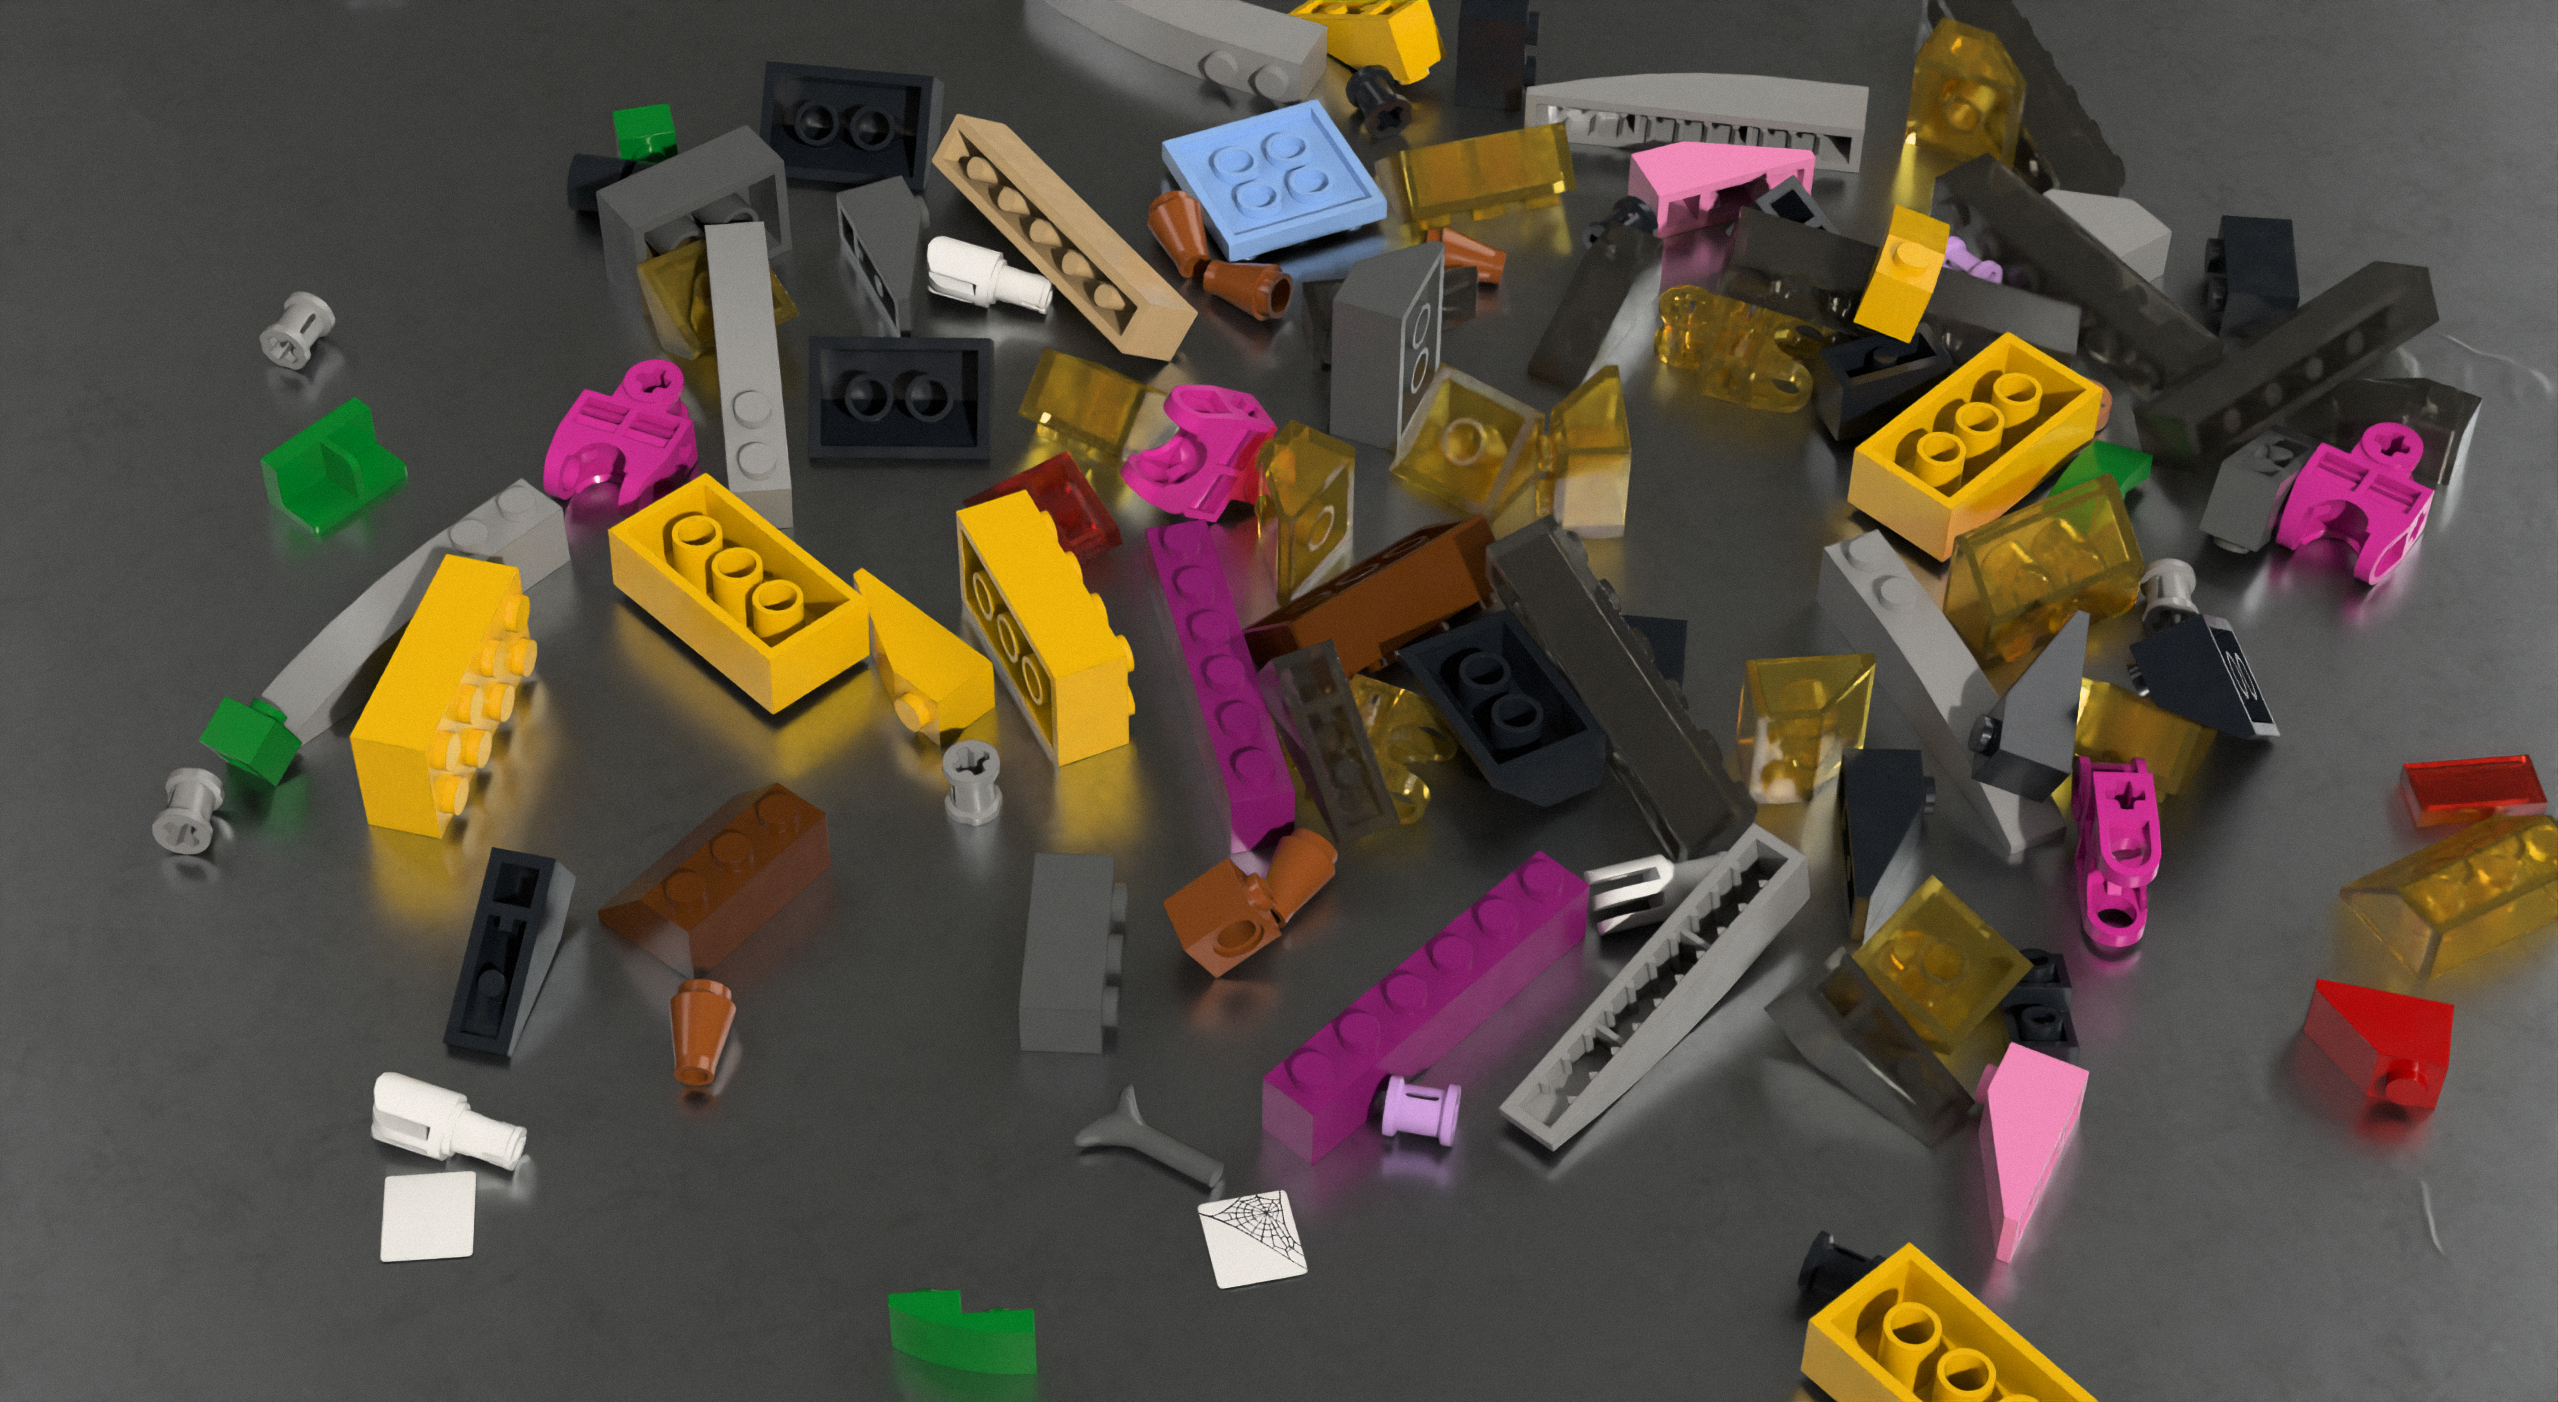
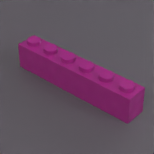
(1219, 686)
(1424, 1007)

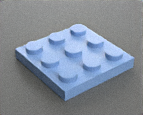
(1274, 180)

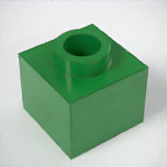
(645, 133)
(251, 738)

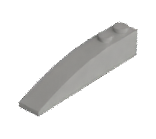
(1214, 41)
(1708, 108)
(749, 370)
(351, 653)
(1925, 674)
(1664, 987)

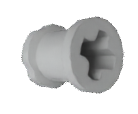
(298, 331)
(2171, 597)
(972, 772)
(187, 815)

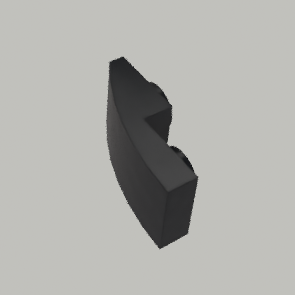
(2039, 1009)

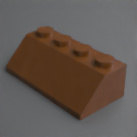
(1386, 599)

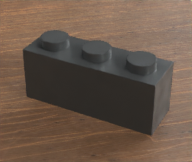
(1071, 953)

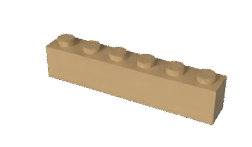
(1064, 238)

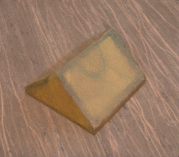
(680, 300)
(1471, 444)

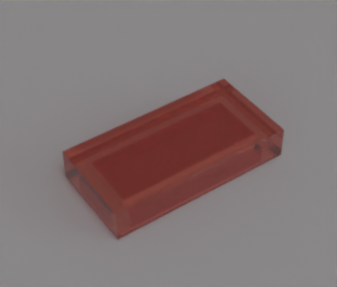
(2472, 789)

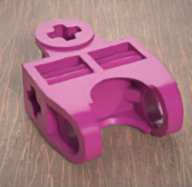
(626, 438)
(1207, 457)
(2361, 499)
(2115, 845)

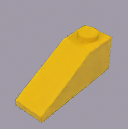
(1379, 32)
(1903, 273)
(927, 670)

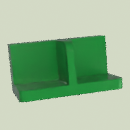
(330, 469)

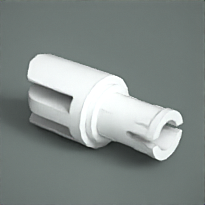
(983, 276)
(1664, 887)
(440, 1123)

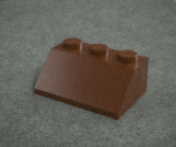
(723, 880)

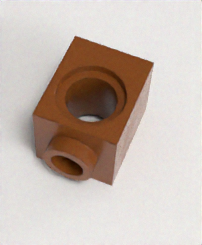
(1223, 917)

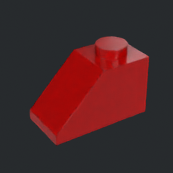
(2383, 1040)

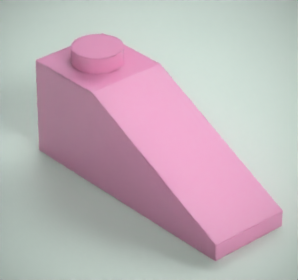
(1710, 182)
(2022, 1132)

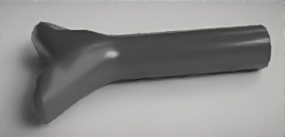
(1129, 1129)

